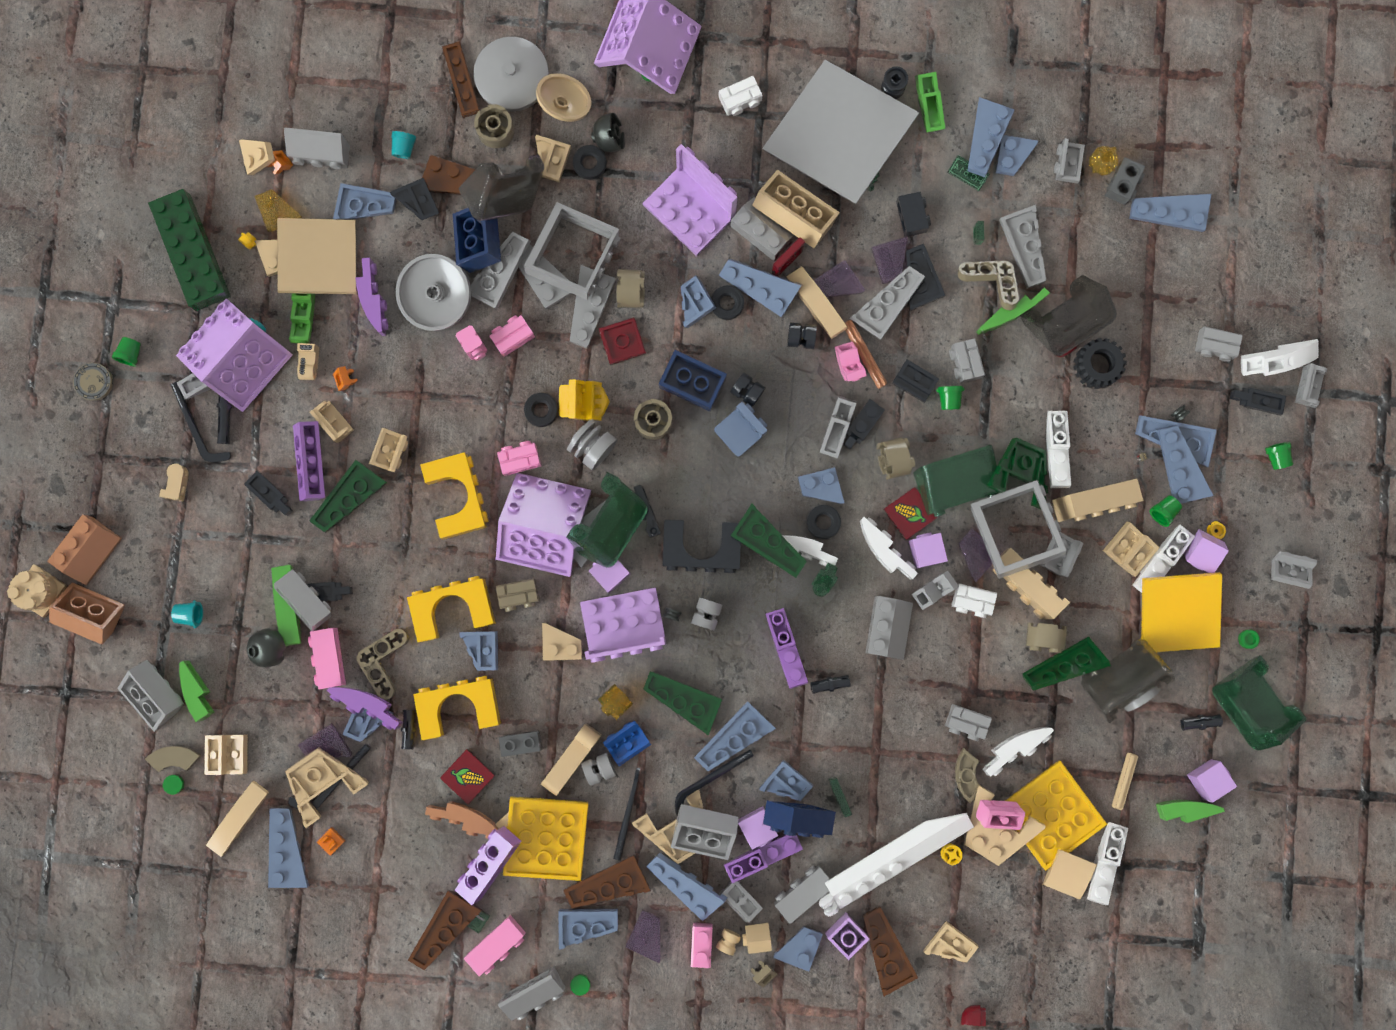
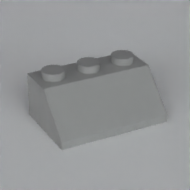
(316, 148)
(761, 230)
(889, 627)
(150, 695)
(704, 832)
(532, 994)

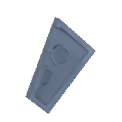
(362, 202)
(583, 924)

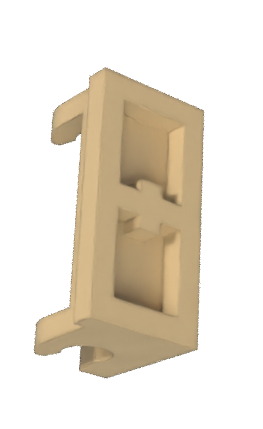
(331, 421)

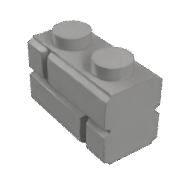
(1218, 343)
(967, 361)
(968, 722)

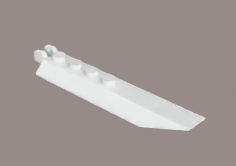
(892, 860)

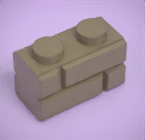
(517, 594)

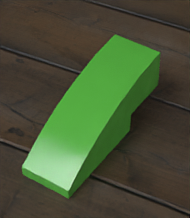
(930, 101)
(194, 692)
(1187, 810)

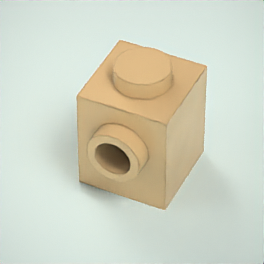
(757, 938)

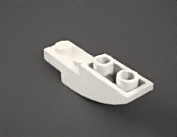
(1280, 360)
(1057, 449)
(879, 544)
(811, 549)
(1166, 555)
(1023, 742)
(1107, 861)

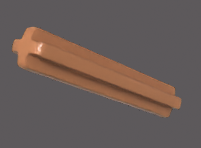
(865, 355)

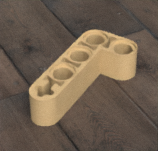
(571, 759)

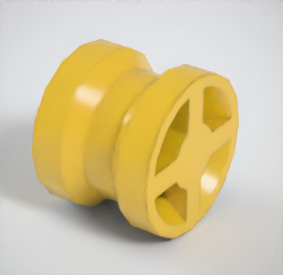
(954, 856)

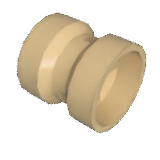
(728, 942)

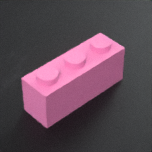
(327, 658)
(495, 946)

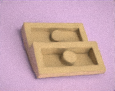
(1131, 549)
(225, 754)
(1069, 874)

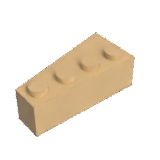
(1097, 500)
(1032, 589)

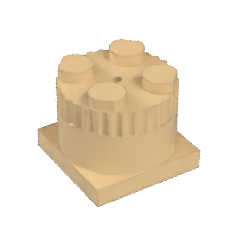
(35, 590)

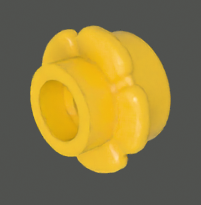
(247, 240)
(1220, 527)

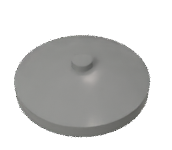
(510, 73)
(433, 292)

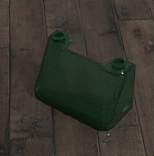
(956, 480)
(612, 526)
(1256, 707)

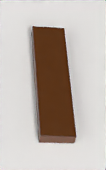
(461, 79)

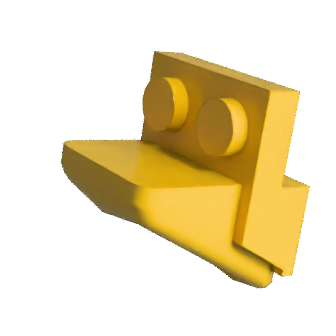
(582, 400)

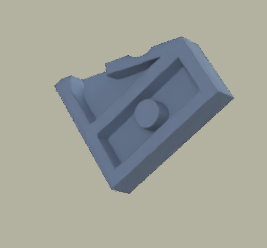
(695, 301)
(361, 726)

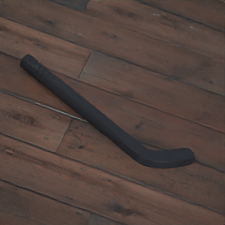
(219, 457)
(323, 796)
(681, 796)
(624, 827)

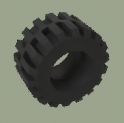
(1113, 356)

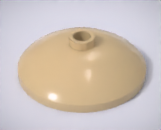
(563, 97)

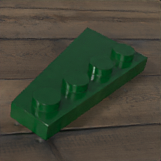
(349, 493)
(768, 542)
(1071, 663)
(690, 703)

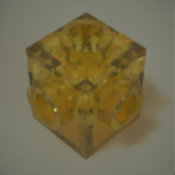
(1103, 160)
(614, 702)

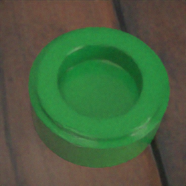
(1248, 639)
(173, 784)
(580, 984)

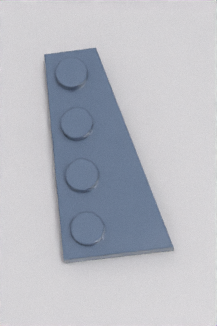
(988, 133)
(1175, 211)
(769, 290)
(1198, 438)
(1181, 467)
(734, 736)
(285, 859)
(692, 893)

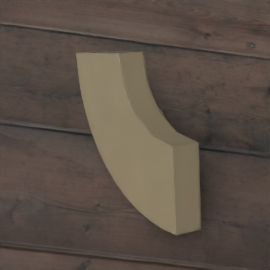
(173, 756)
(966, 775)

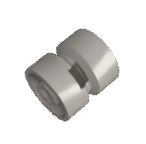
(709, 607)
(604, 765)

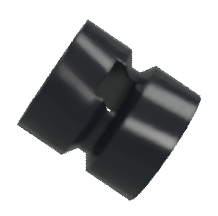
(894, 82)
(802, 335)
(754, 390)

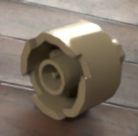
(489, 117)
(630, 288)
(649, 409)
(895, 458)
(1046, 637)

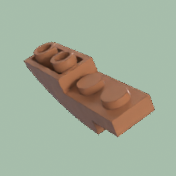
(473, 820)

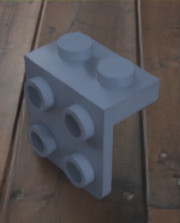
(741, 429)

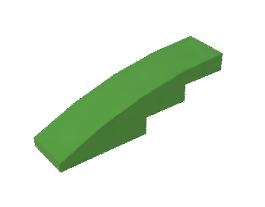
(1004, 316)
(302, 317)
(287, 620)

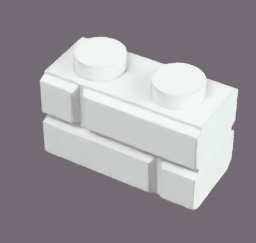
(740, 96)
(975, 600)

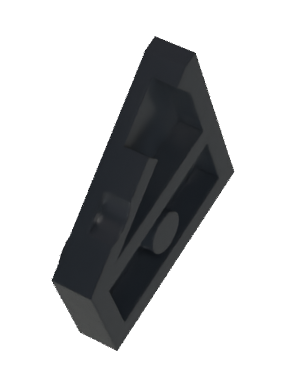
(417, 199)

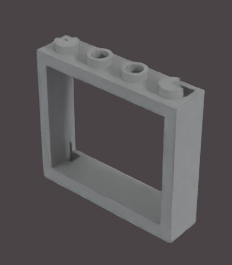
(585, 221)
(1001, 570)

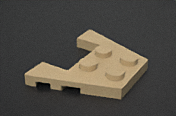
(316, 774)
(664, 836)
(998, 843)

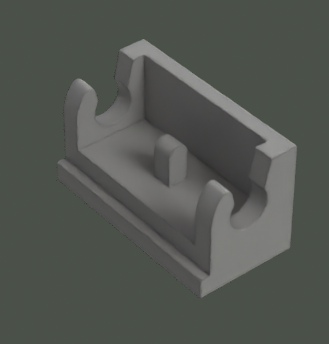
(1310, 385)
(741, 901)

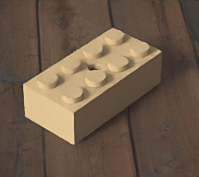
(795, 208)

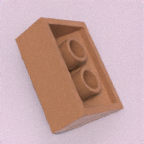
(84, 549)
(85, 613)

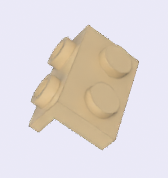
(388, 450)

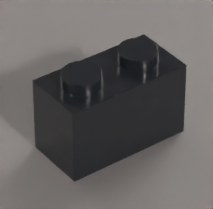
(913, 214)

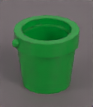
(127, 352)
(950, 397)
(1280, 455)
(1166, 511)

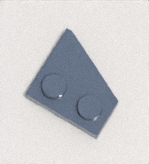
(1013, 153)
(822, 485)
(482, 648)
(787, 782)
(800, 949)

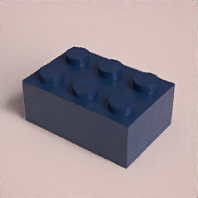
(475, 241)
(692, 380)
(799, 819)

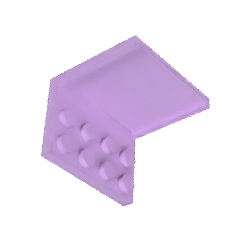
(651, 40)
(693, 202)
(233, 355)
(537, 524)
(623, 624)

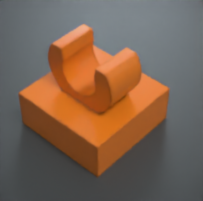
(281, 162)
(342, 379)
(331, 841)

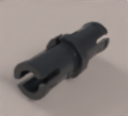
(830, 684)
(1201, 722)
(408, 729)

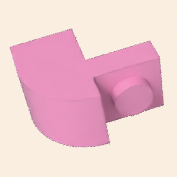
(849, 362)

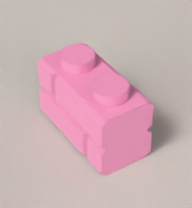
(511, 335)
(471, 343)
(519, 458)
(1000, 814)
(701, 945)

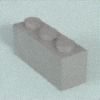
(303, 599)
(802, 894)

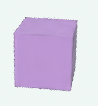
(927, 550)
(1206, 552)
(609, 577)
(1212, 780)
(754, 829)
(847, 936)

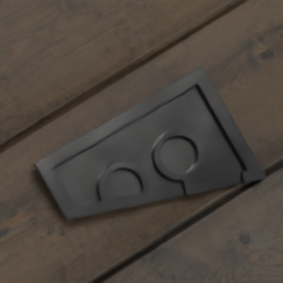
(930, 288)

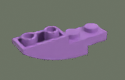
(371, 303)
(786, 648)
(360, 700)
(762, 857)

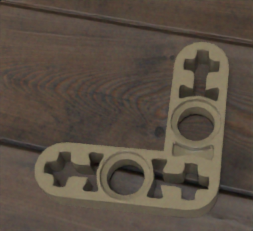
(996, 274)
(375, 663)

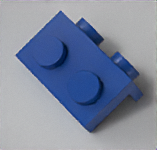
(626, 743)

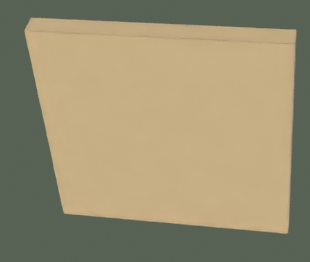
(316, 256)

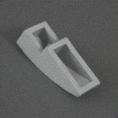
(838, 426)

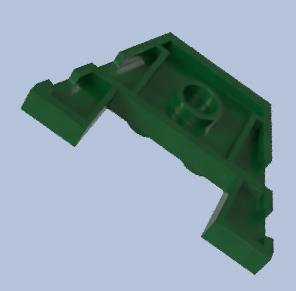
(1022, 462)

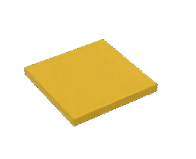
(1182, 611)
(1064, 810)
(550, 838)

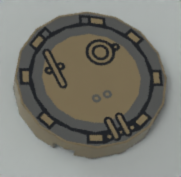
(93, 381)

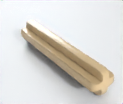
(1124, 781)

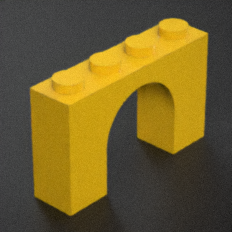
(472, 515)
(423, 606)
(429, 705)

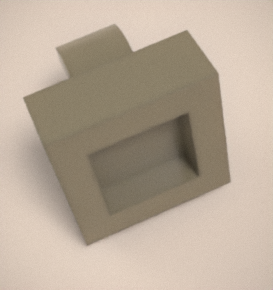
(765, 975)

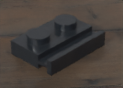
(915, 381)

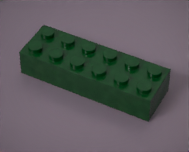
(189, 250)

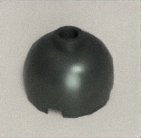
(607, 133)
(266, 648)

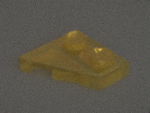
(274, 207)

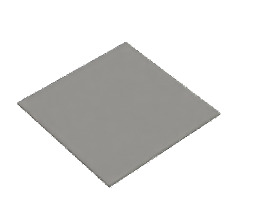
(840, 131)

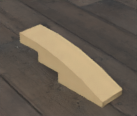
(817, 303)
(237, 818)

